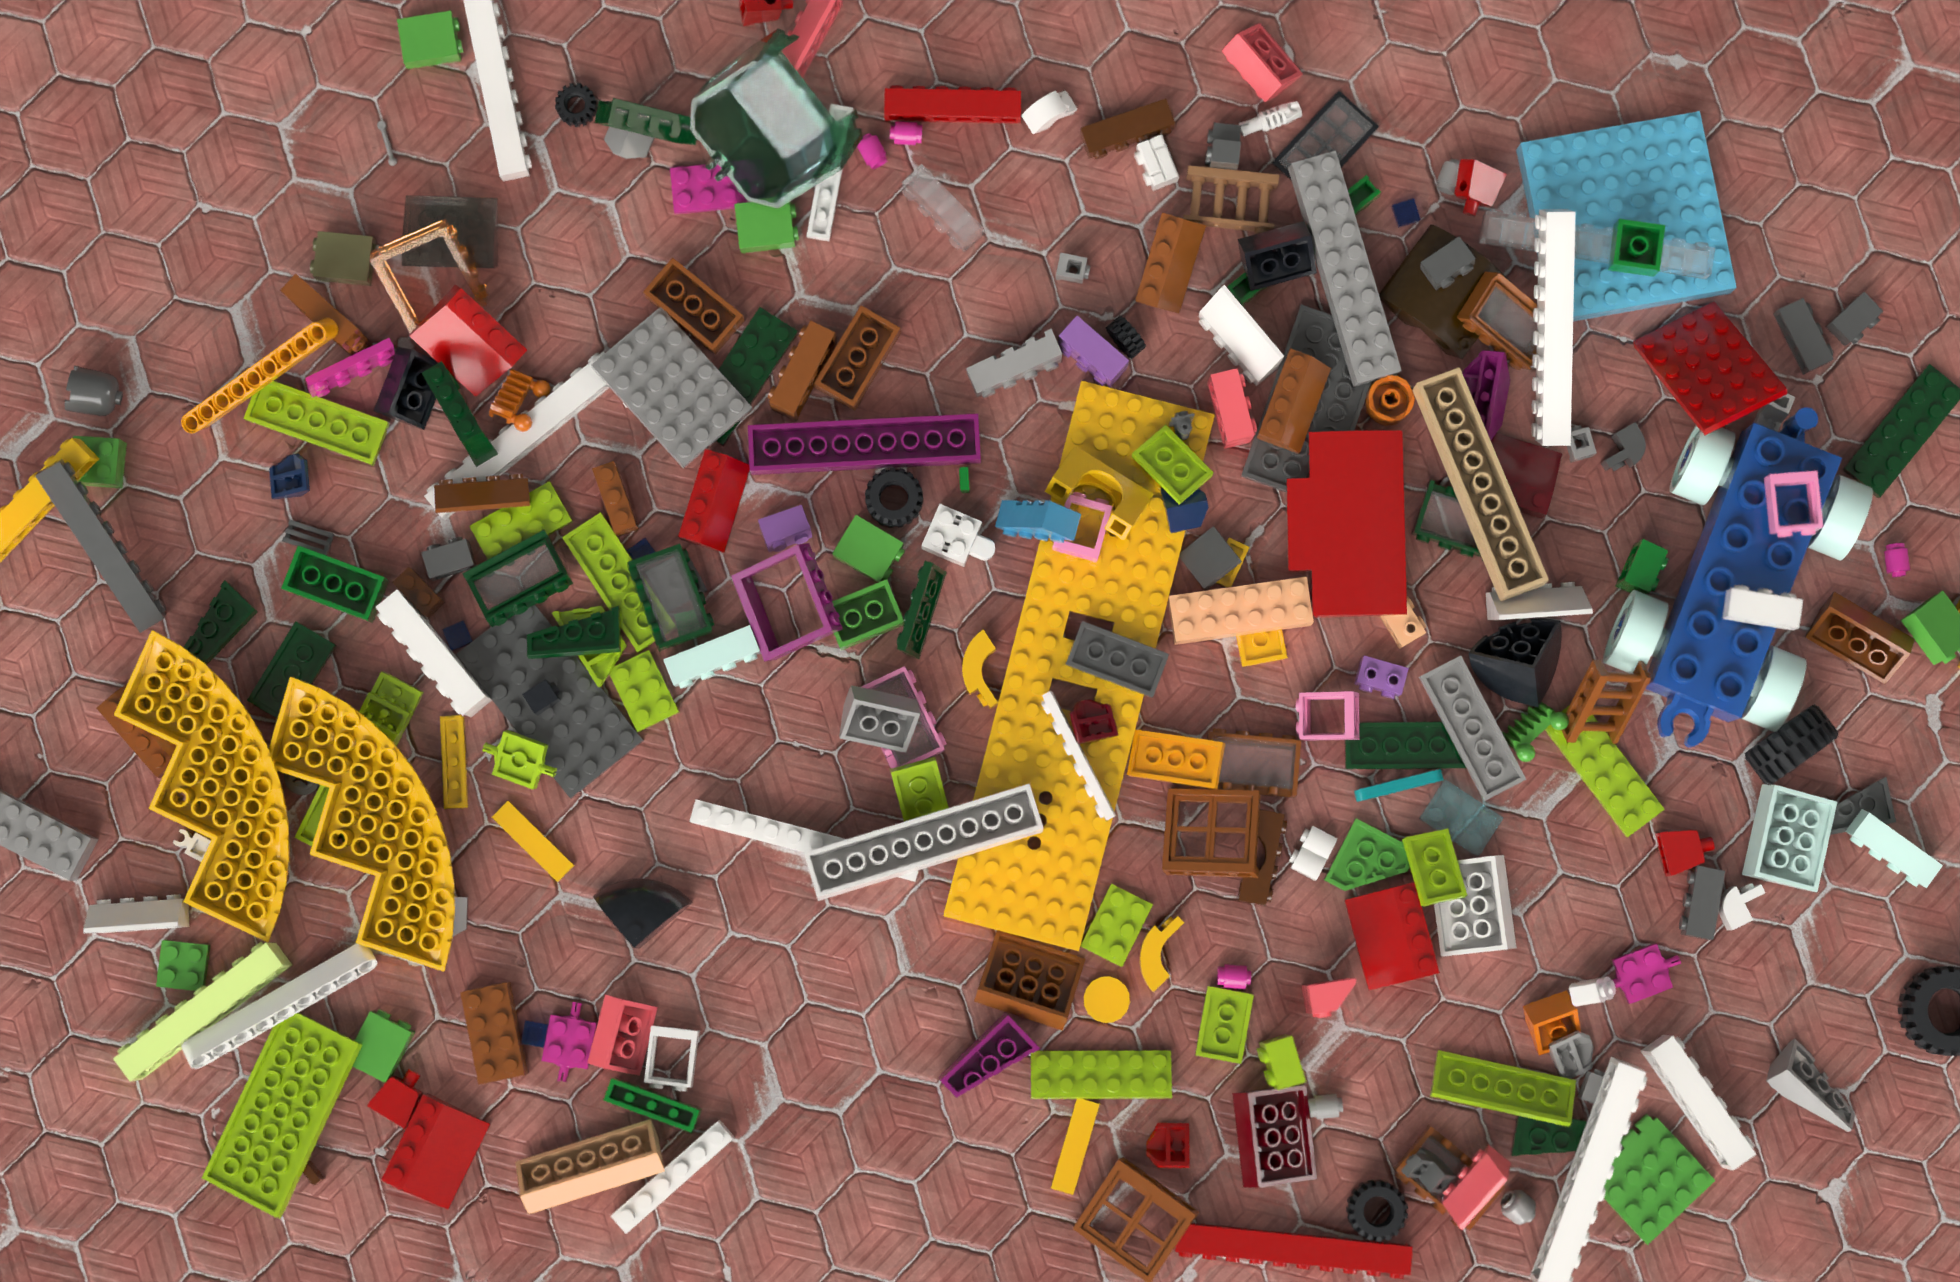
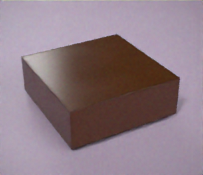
(313, 1173)

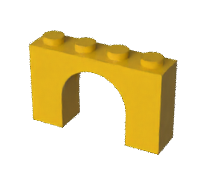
(1083, 469)

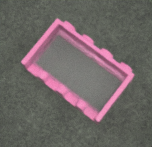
(925, 740)

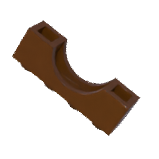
(1258, 889)

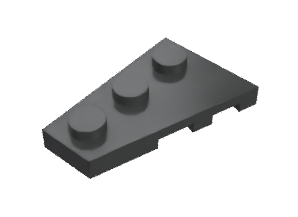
(1873, 799)

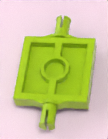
(519, 759)

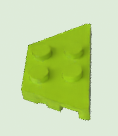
(597, 665)

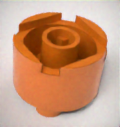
(1402, 400)

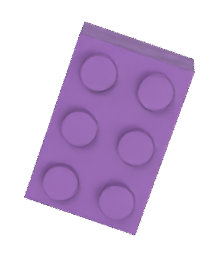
(1092, 352)

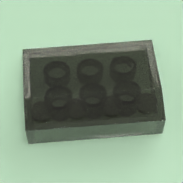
(471, 217)

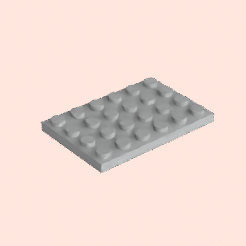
(671, 387)

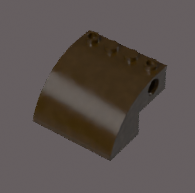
(1432, 310)

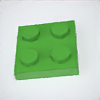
(182, 965)

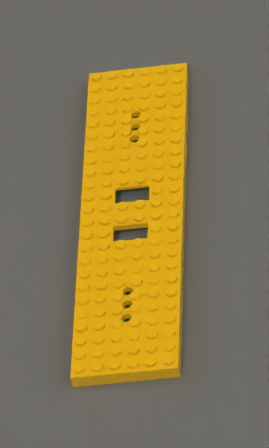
(1051, 889)

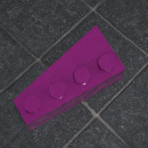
(992, 1052)

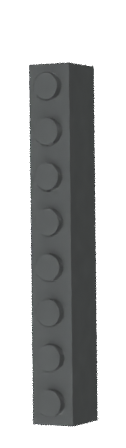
(100, 544)

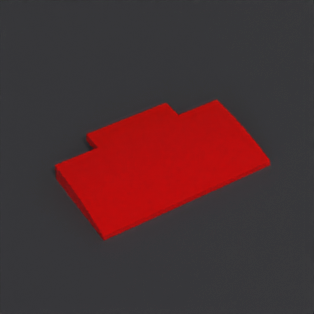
(1351, 523)

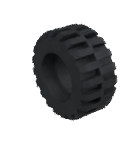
(1791, 744)
(1915, 1010)

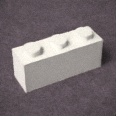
(1762, 608)

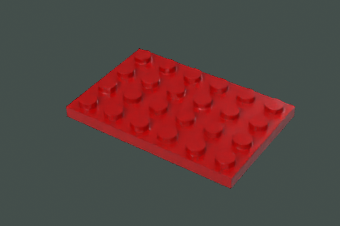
(1710, 368)

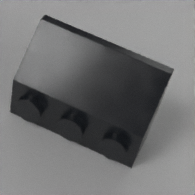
(1277, 255)
(405, 390)

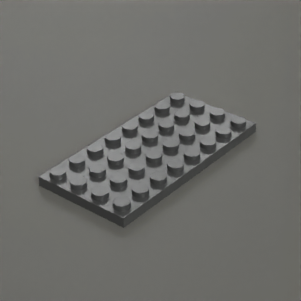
(1336, 410)
(581, 731)

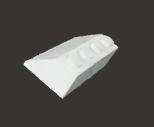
(137, 916)

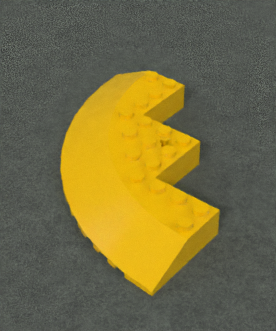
(226, 782)
(384, 820)

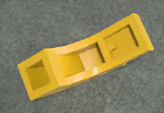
(973, 660)
(1150, 952)

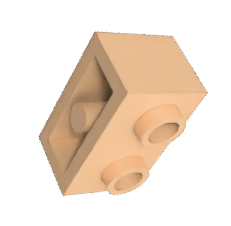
(1405, 627)

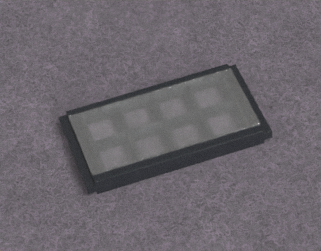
(1336, 127)

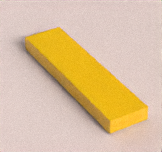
(454, 762)
(533, 841)
(1075, 1146)

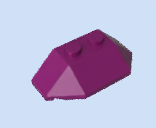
(1489, 387)

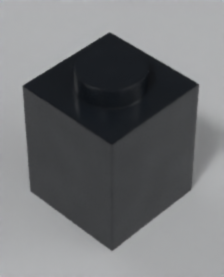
(542, 696)

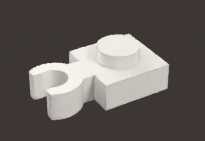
(195, 845)

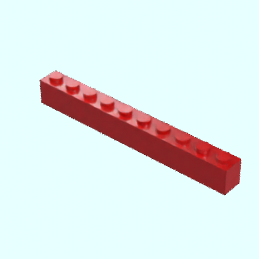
(1296, 1249)

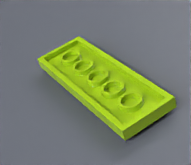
(318, 421)
(606, 566)
(1609, 777)
(1101, 1075)
(1503, 1088)

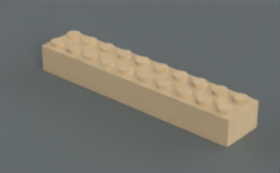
(1480, 484)

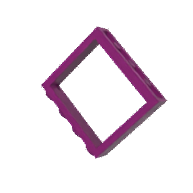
(756, 613)

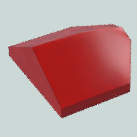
(1169, 1145)

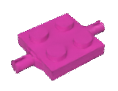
(1643, 973)
(569, 1041)

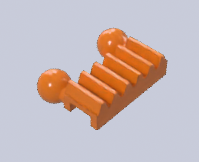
(512, 396)

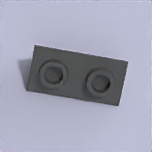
(1182, 424)

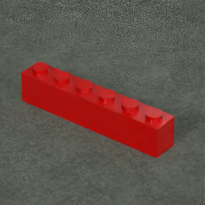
(952, 104)

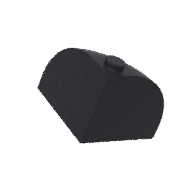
(1519, 660)
(641, 907)

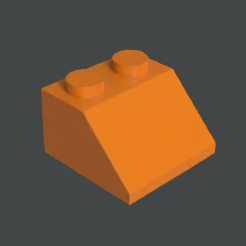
(1551, 1020)

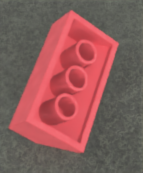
(812, 28)

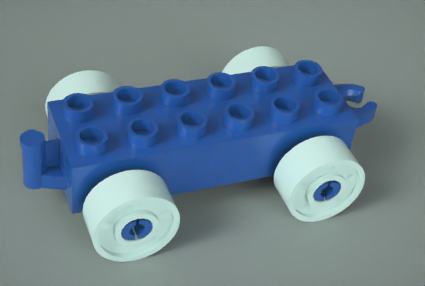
(1718, 663)

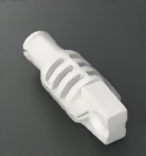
(1272, 118)

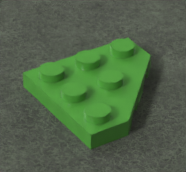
(1366, 858)

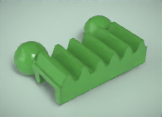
(1530, 727)

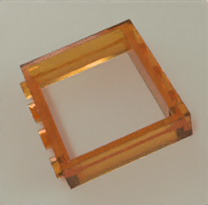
(442, 228)

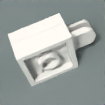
(958, 536)

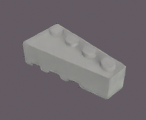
(1015, 364)

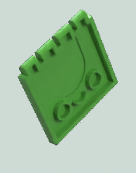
(1653, 1179)

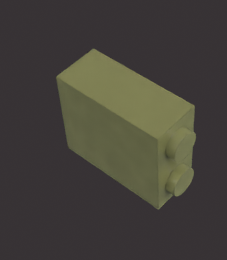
(343, 258)

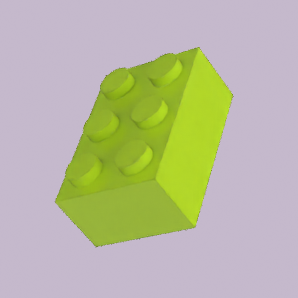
(1281, 1062)

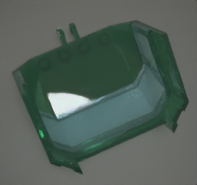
(770, 126)

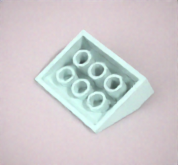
(1789, 837)

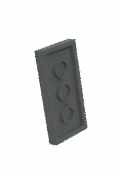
(1117, 659)

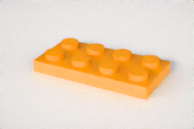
(1176, 759)

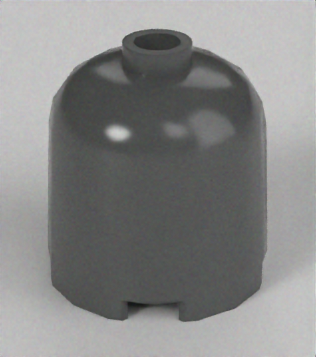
(92, 392)

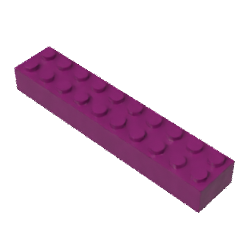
(864, 444)

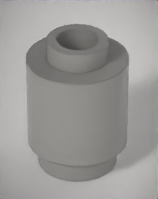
(1448, 177)
(1325, 1106)

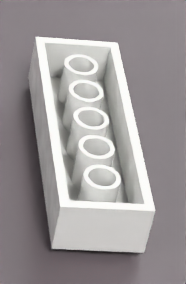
(435, 655)
(1698, 1101)

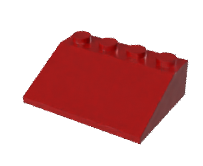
(467, 341)
(1391, 936)
(435, 1151)

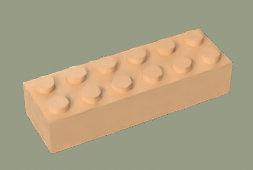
(1240, 610)
(589, 1166)

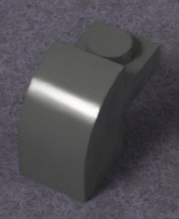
(1631, 447)
(1429, 1170)

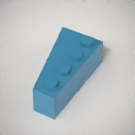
(1037, 520)

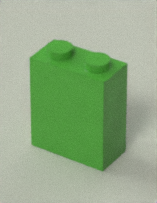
(430, 39)
(765, 227)
(869, 550)
(1936, 628)
(383, 1044)

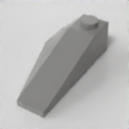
(1801, 1082)

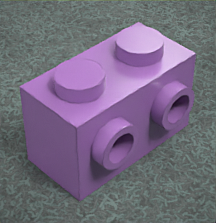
(785, 529)
(1381, 676)

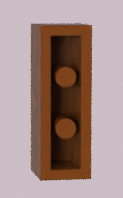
(615, 498)

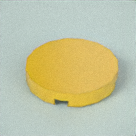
(1106, 999)

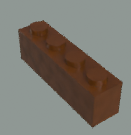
(1127, 128)

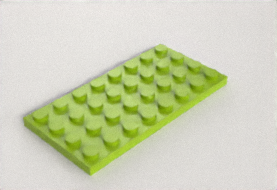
(281, 1113)

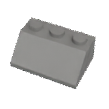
(879, 718)

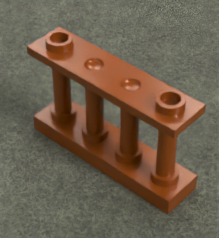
(1592, 689)

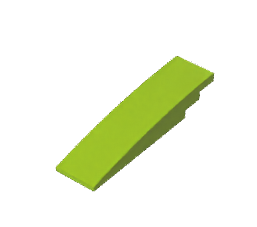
(390, 709)

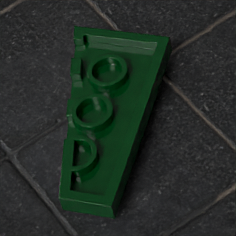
(223, 620)
(579, 637)
(1541, 1137)

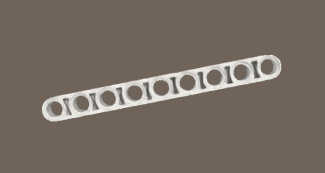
(278, 1005)

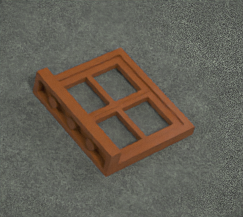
(1209, 864)
(1153, 1192)

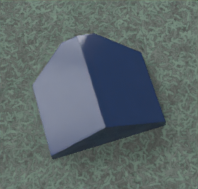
(289, 477)
(1187, 514)

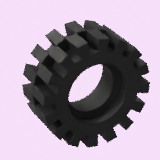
(569, 93)
(1125, 337)

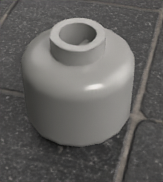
(1518, 1207)

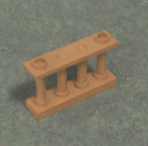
(1243, 181)

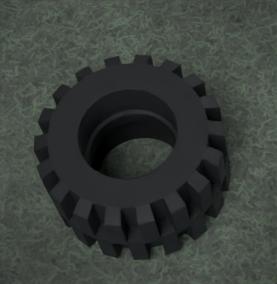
(889, 478)
(1397, 1210)

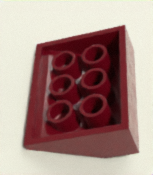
(1529, 472)
(1274, 1136)

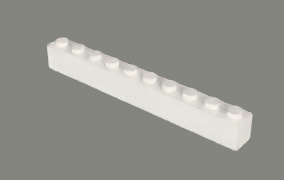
(497, 89)
(546, 416)
(765, 829)

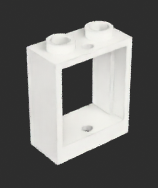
(659, 1082)

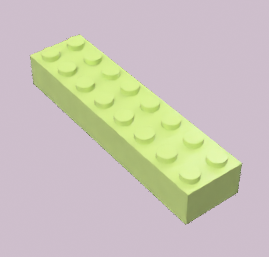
(202, 1011)

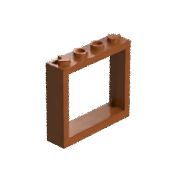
(317, 308)

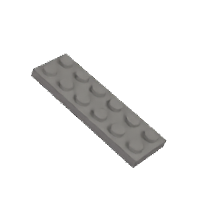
(1472, 728)

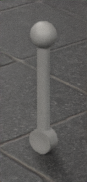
(382, 126)

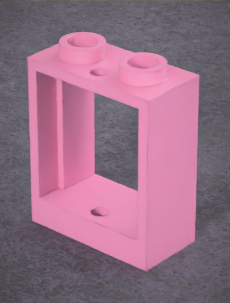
(1798, 478)
(1079, 550)
(1303, 706)

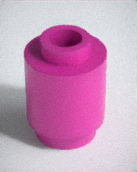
(906, 133)
(872, 151)
(1897, 559)
(1233, 976)

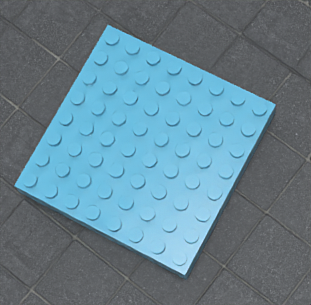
(1635, 173)

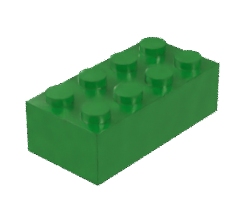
(335, 584)

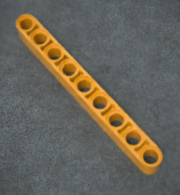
(233, 393)

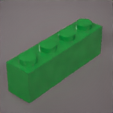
(652, 1104)

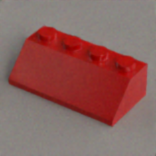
(714, 501)

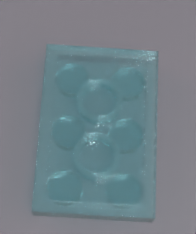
(1467, 819)

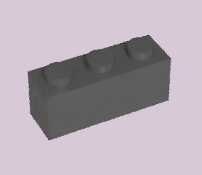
(1804, 336)
(1702, 902)

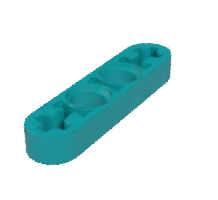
(1398, 785)

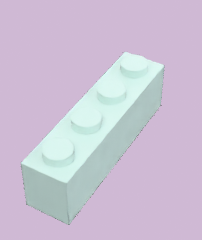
(712, 656)
(1893, 848)

